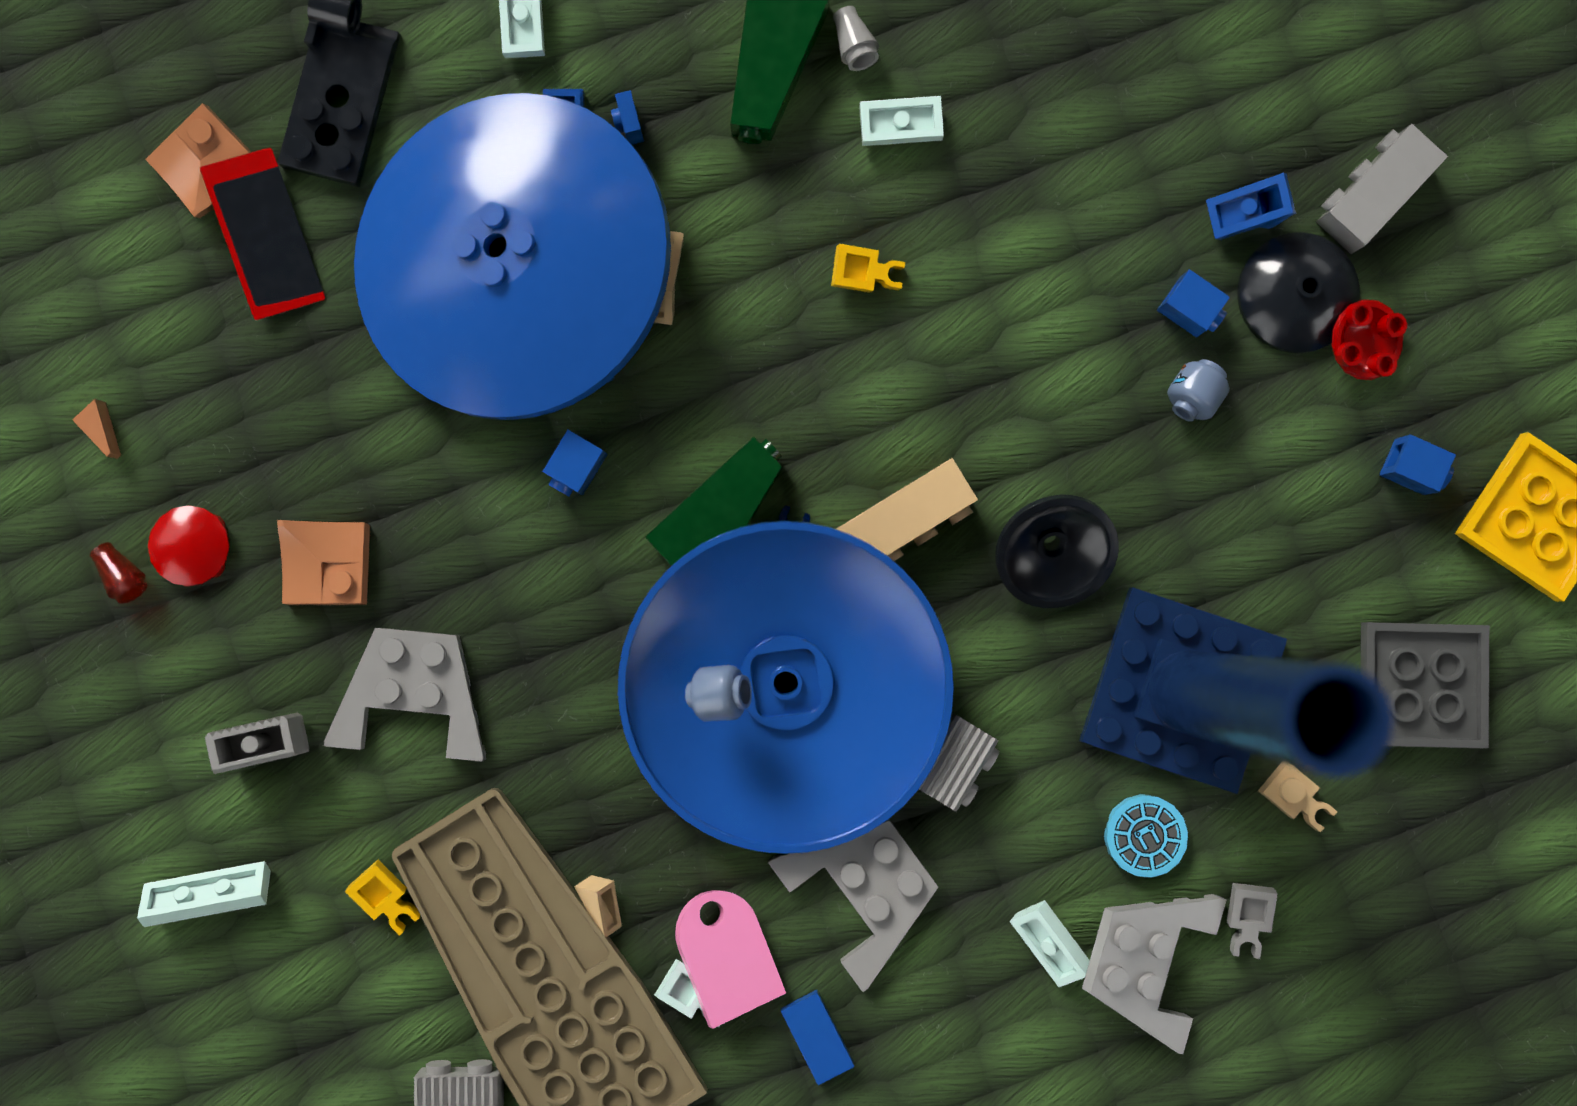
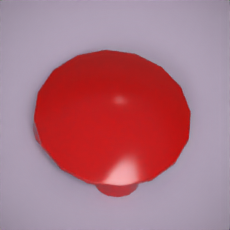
(1368, 339)
(189, 545)

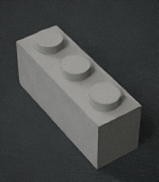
(1380, 187)

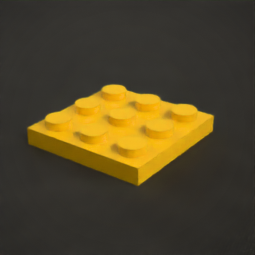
(1529, 517)

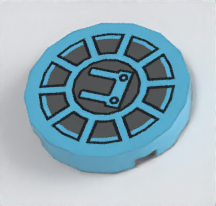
(1146, 835)

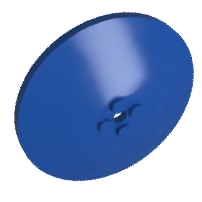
(564, 296)
(803, 762)

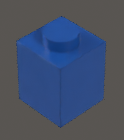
(1194, 304)
(574, 464)
(1418, 465)

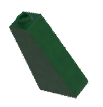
(771, 59)
(720, 503)

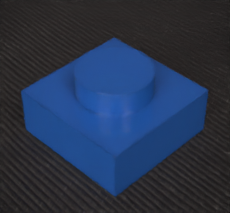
(626, 117)

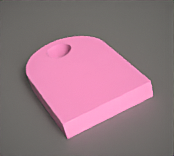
(726, 959)

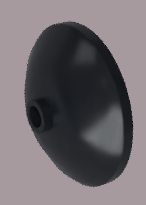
(1274, 298)
(1067, 567)

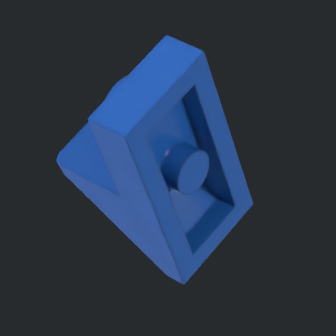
(1251, 206)

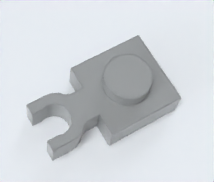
(1250, 912)

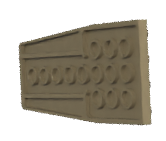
(536, 970)

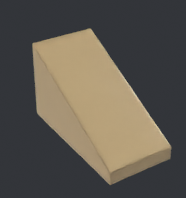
(600, 902)

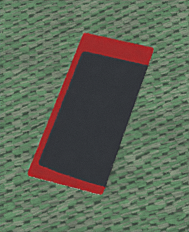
(262, 233)

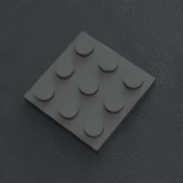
(1432, 681)

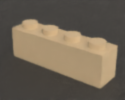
(915, 511)

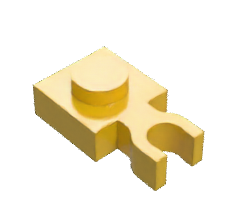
(859, 269)
(380, 892)

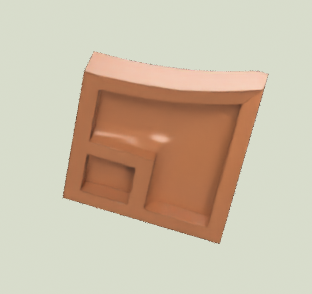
(195, 143)
(324, 562)

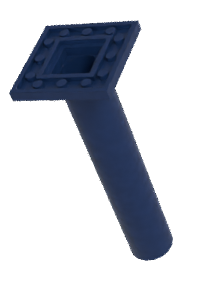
(1211, 691)

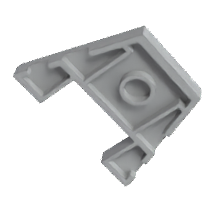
(415, 675)
(880, 882)
(1135, 958)

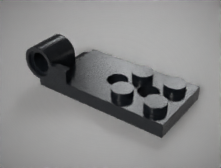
(339, 57)

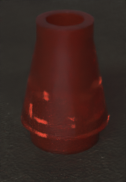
(119, 575)

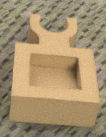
(1294, 794)

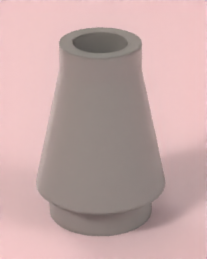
(855, 40)

